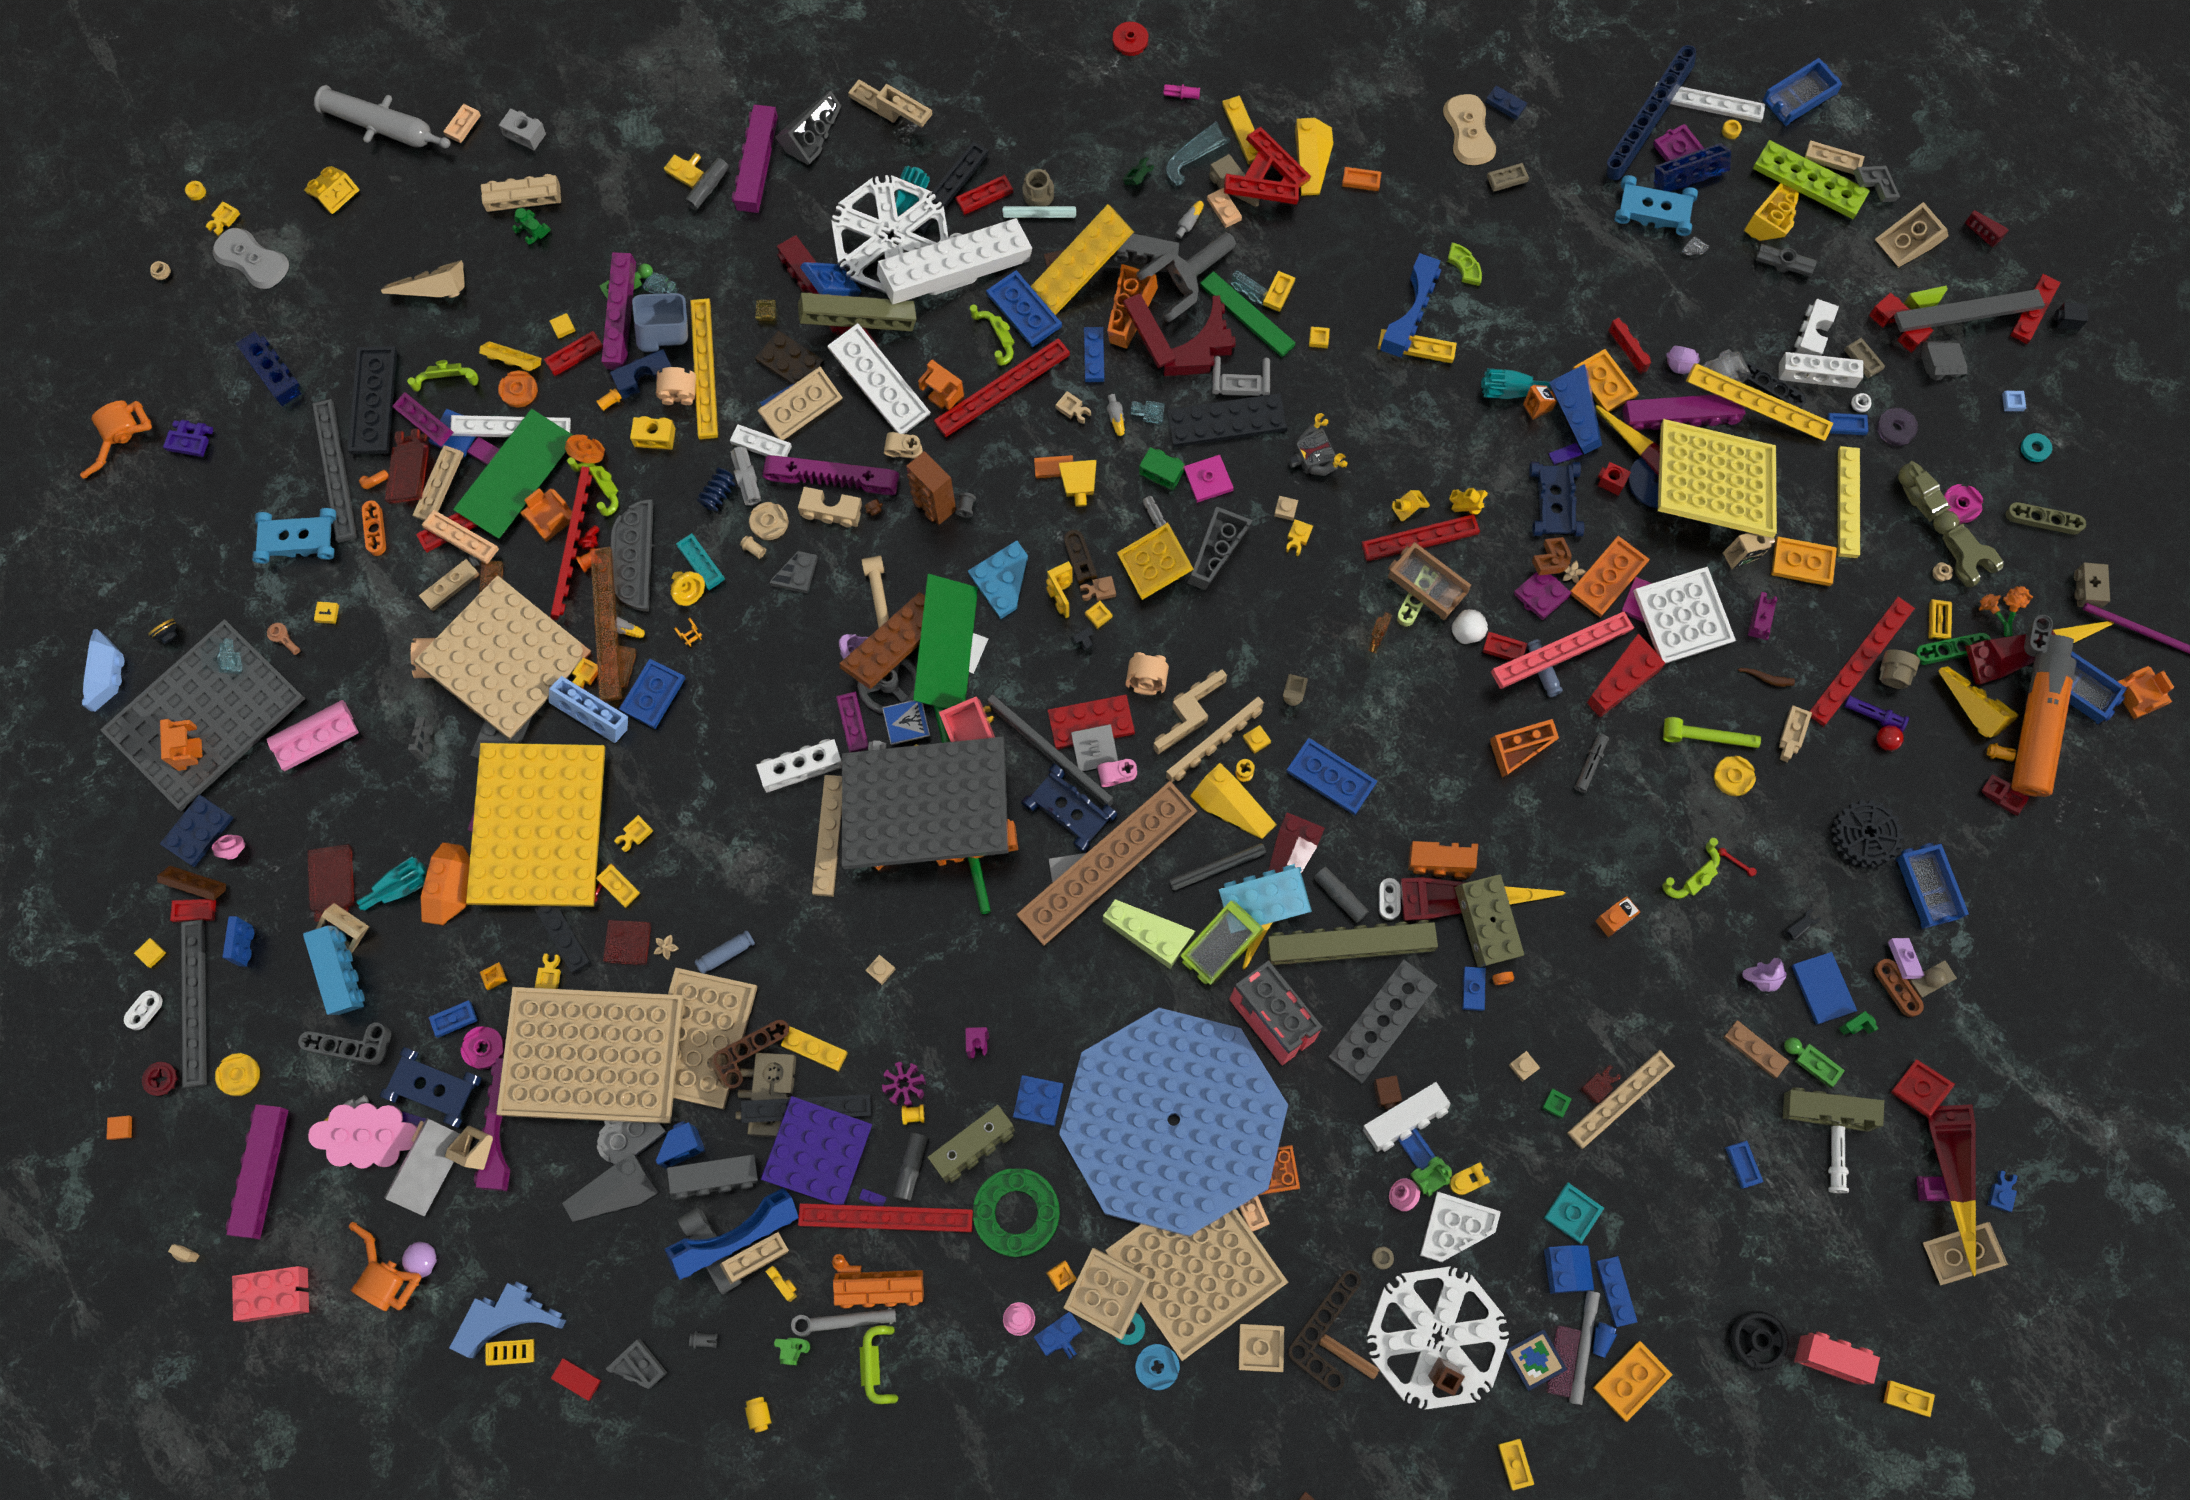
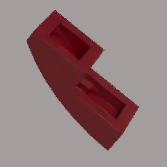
(2001, 793)

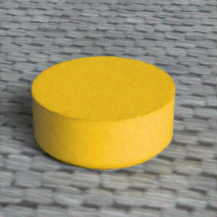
(1731, 129)
(195, 190)

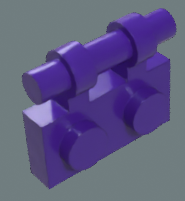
(187, 443)

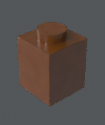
(1387, 1092)
(1446, 1376)

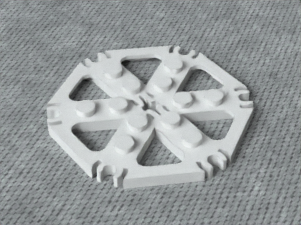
(887, 222)
(1417, 1339)

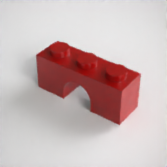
(1884, 313)

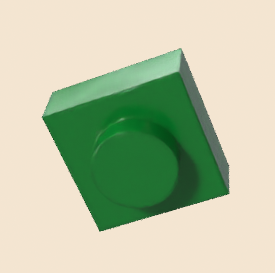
(1556, 1103)

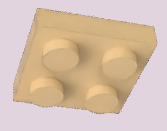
(1261, 1348)

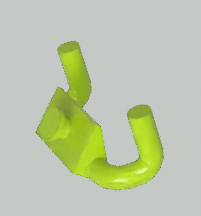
(1001, 329)
(443, 370)
(604, 480)
(1700, 878)
(870, 1365)

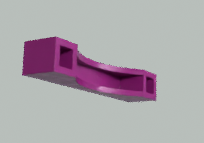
(496, 1171)

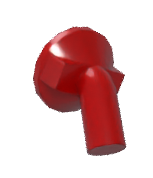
(589, 540)

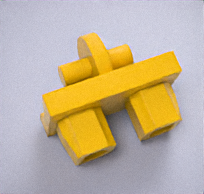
(1468, 501)

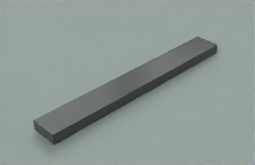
(1969, 310)
(334, 470)
(1050, 751)
(193, 1004)

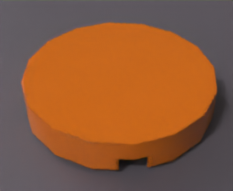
(517, 389)
(584, 449)

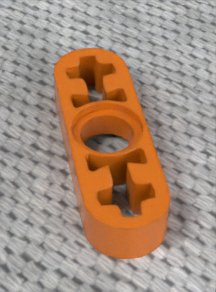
(379, 534)

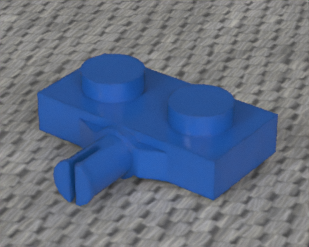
(1059, 1335)

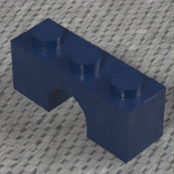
(627, 376)

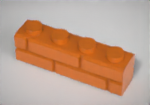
(878, 1288)

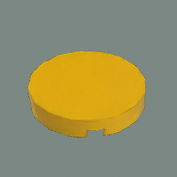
(1734, 776)
(237, 1074)

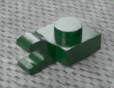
(1136, 174)

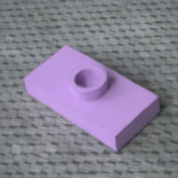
(1906, 958)

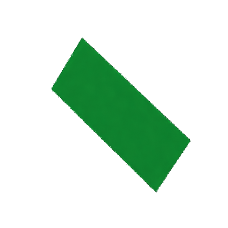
(514, 473)
(945, 642)

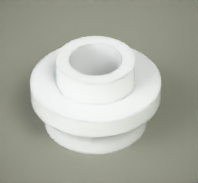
(1864, 399)

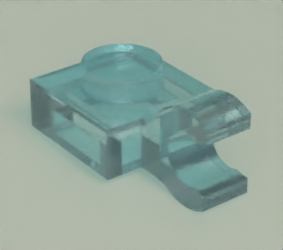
(658, 283)
(1152, 411)
(228, 659)

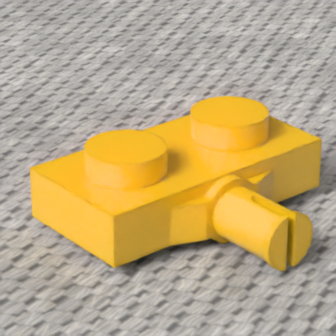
(684, 170)

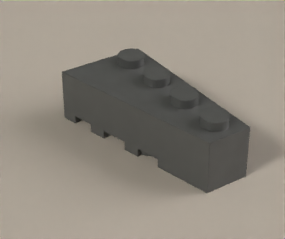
(1140, 251)
(1220, 540)
(710, 1176)

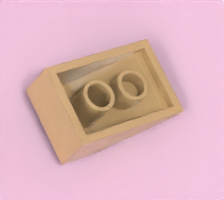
(1912, 235)
(1950, 1258)

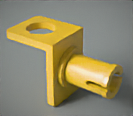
(1409, 504)

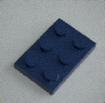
(196, 830)

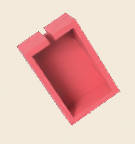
(966, 721)
(270, 1294)
(1837, 1358)

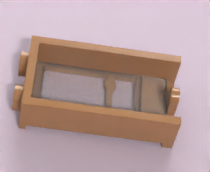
(1429, 580)

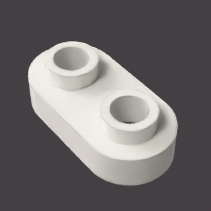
(1390, 900)
(142, 1009)

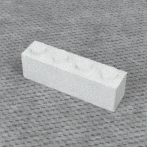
(1406, 1116)

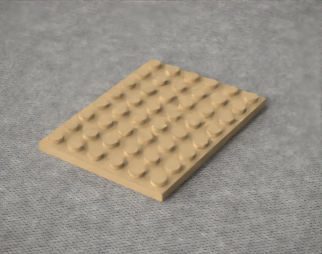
(590, 1055)

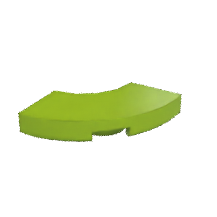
(1466, 263)

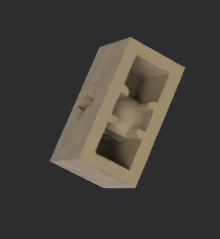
(2092, 584)

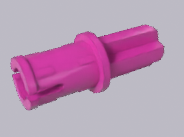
(1181, 91)

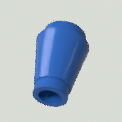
(1603, 1339)

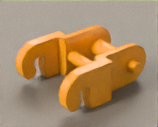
(683, 636)

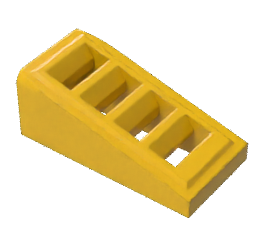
(490, 1352)

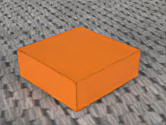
(119, 1127)

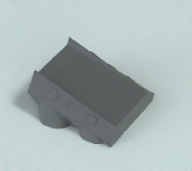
(1943, 359)

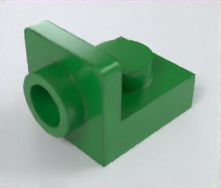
(1859, 1022)

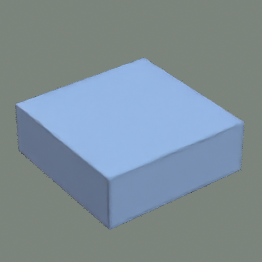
(2014, 400)

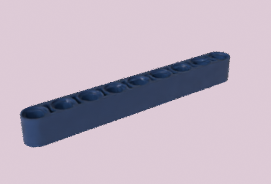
(1651, 112)

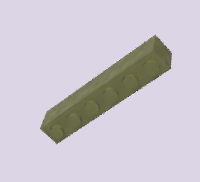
(849, 311)

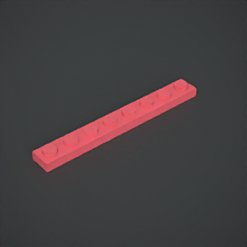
(1562, 650)

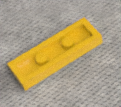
(510, 356)
(814, 1049)

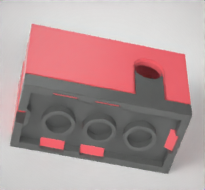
(1275, 1012)

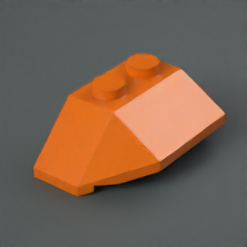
(445, 884)

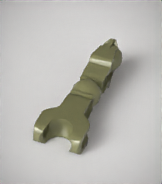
(1926, 495)

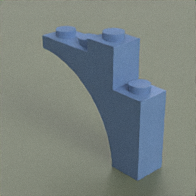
(487, 1320)

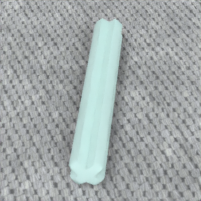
(1039, 211)

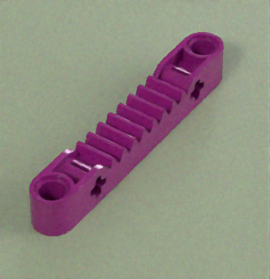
(878, 479)

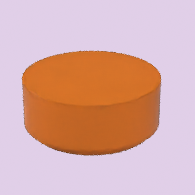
(1503, 978)

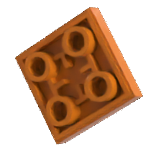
(1284, 1172)

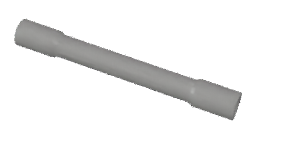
(1590, 1311)

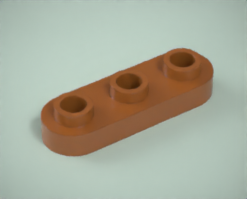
(1906, 994)

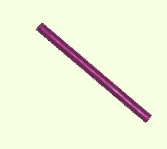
(2137, 627)

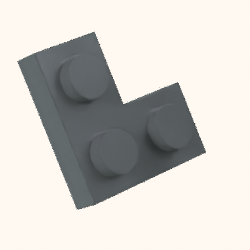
(1880, 179)

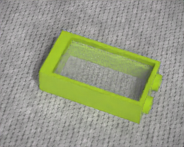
(1221, 943)

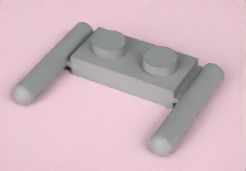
(1241, 384)

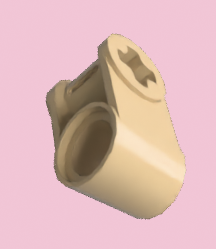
(902, 445)

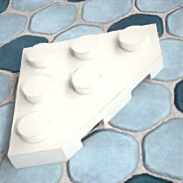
(1456, 1226)

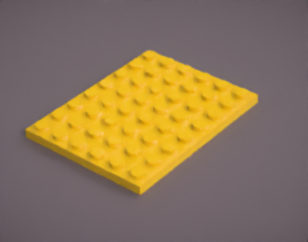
(536, 825)

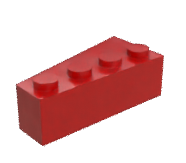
(1628, 674)

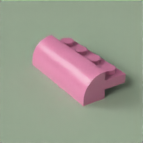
(312, 735)

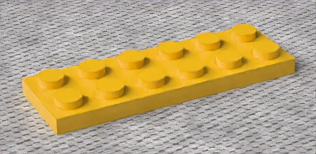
(1082, 259)

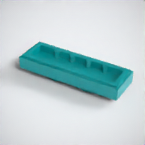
(700, 561)

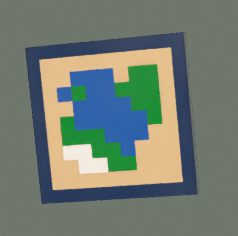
(1536, 1360)

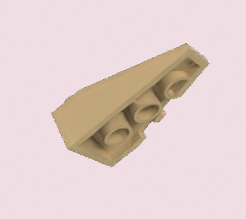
(442, 282)

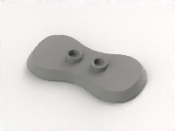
(241, 251)

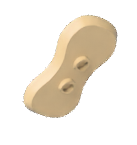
(1467, 118)

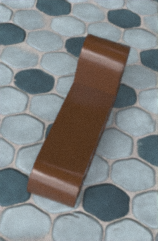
(750, 1048)

